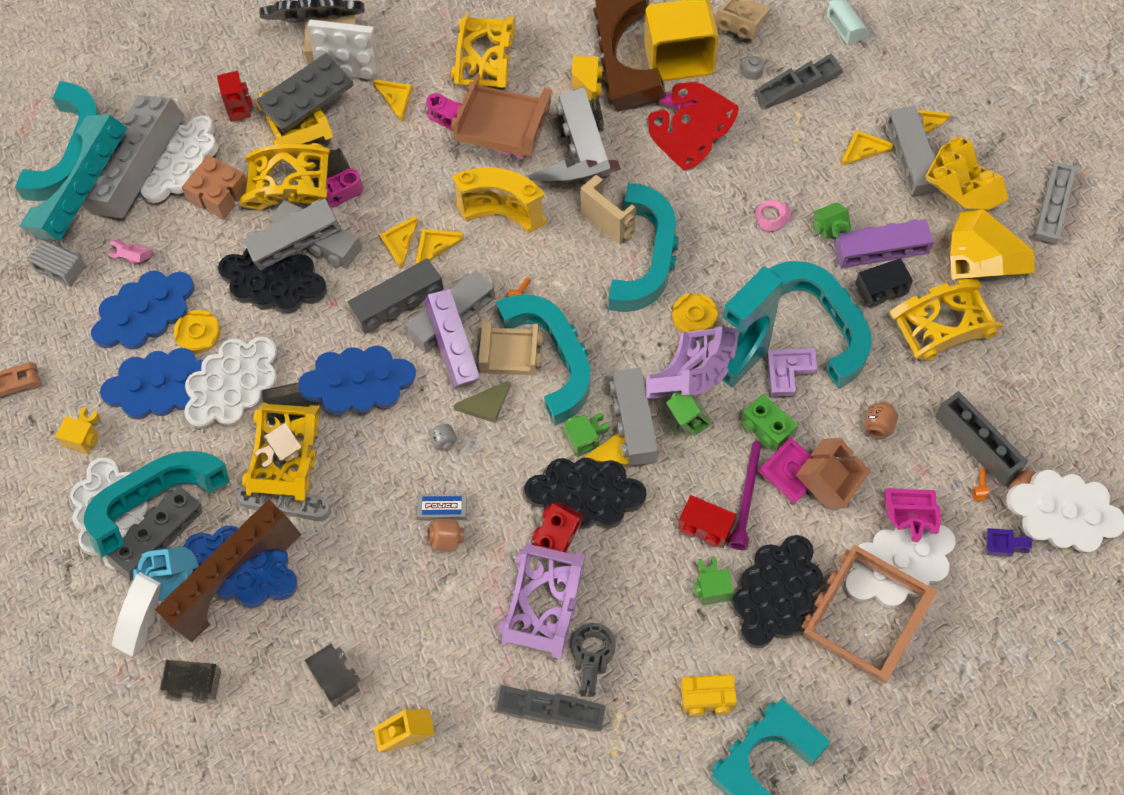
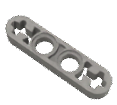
(284, 502)

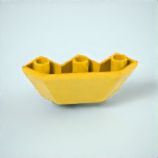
(963, 180)
(987, 248)

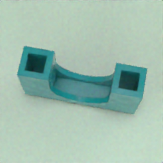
(780, 725)

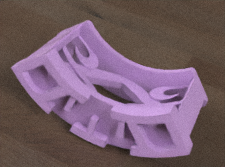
(680, 372)
(557, 632)

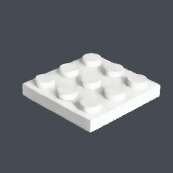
(348, 45)

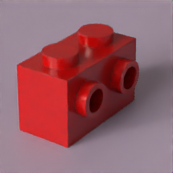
(235, 96)
(706, 522)
(558, 527)

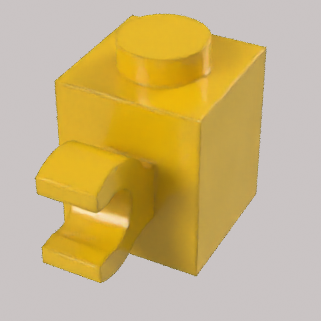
(79, 433)

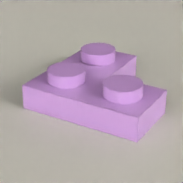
(786, 363)

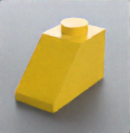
(404, 729)

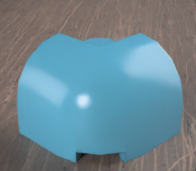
(167, 567)

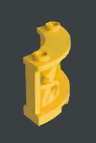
(472, 29)
(311, 128)
(262, 162)
(477, 200)
(970, 301)
(293, 483)

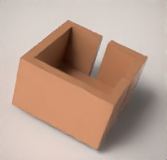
(212, 181)
(833, 479)

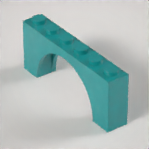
(53, 217)
(754, 314)

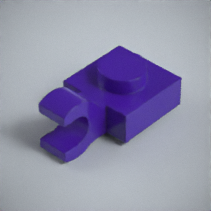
(1003, 543)

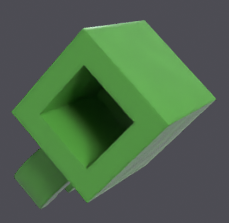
(831, 220)
(583, 434)
(713, 585)

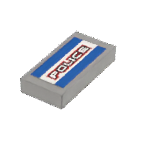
(442, 506)

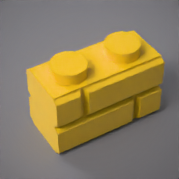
(708, 694)

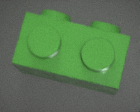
(768, 423)

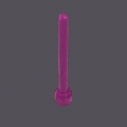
(739, 538)

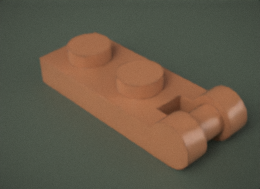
(11, 382)

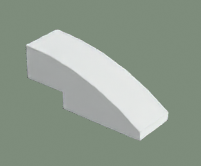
(136, 615)

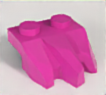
(913, 510)

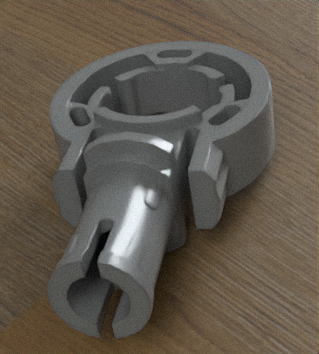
(592, 660)

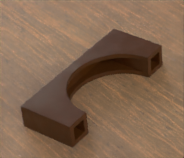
(626, 85)
(189, 603)

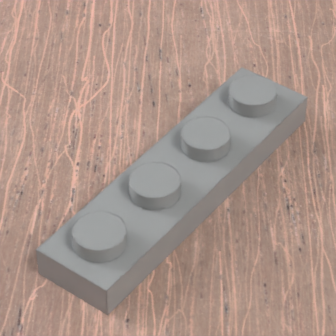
(1055, 202)

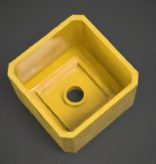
(681, 38)

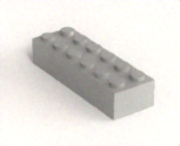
(150, 127)

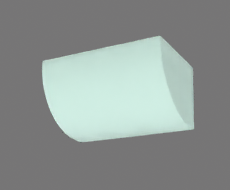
(846, 21)

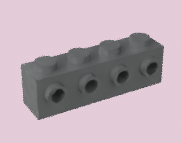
(395, 295)
(981, 438)
(156, 530)

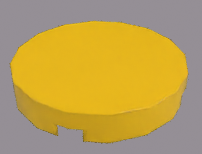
(694, 313)
(197, 331)

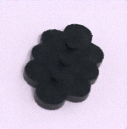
(297, 11)
(278, 285)
(588, 487)
(777, 591)

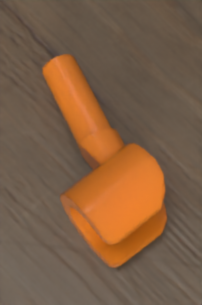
(521, 289)
(980, 492)

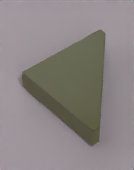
(486, 403)

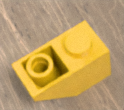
(586, 74)

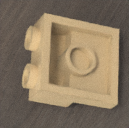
(742, 17)

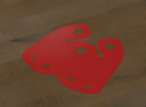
(699, 131)

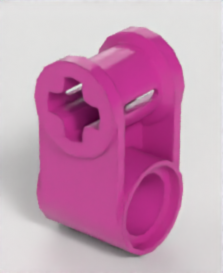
(444, 112)
(341, 187)

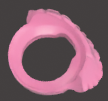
(772, 225)

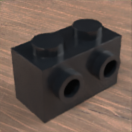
(884, 282)

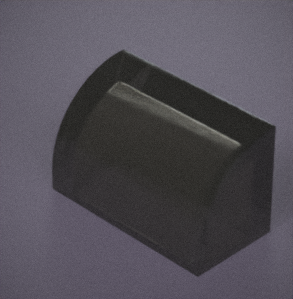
(284, 395)

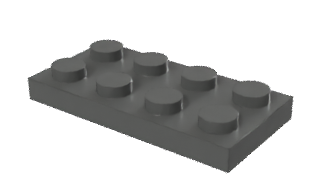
(305, 92)

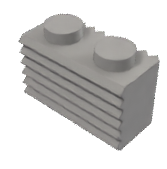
(56, 262)

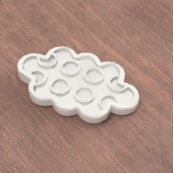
(180, 159)
(230, 382)
(100, 475)
(1066, 510)
(921, 560)

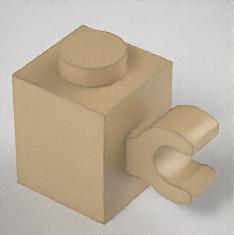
(281, 443)

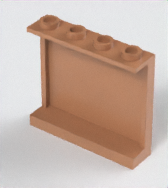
(501, 118)

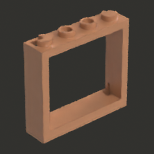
(836, 579)

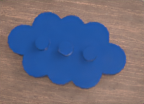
(142, 309)
(357, 380)
(151, 383)
(254, 580)

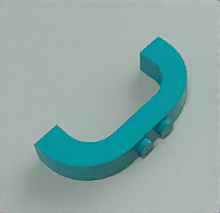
(43, 184)
(640, 293)
(837, 302)
(533, 309)
(144, 484)

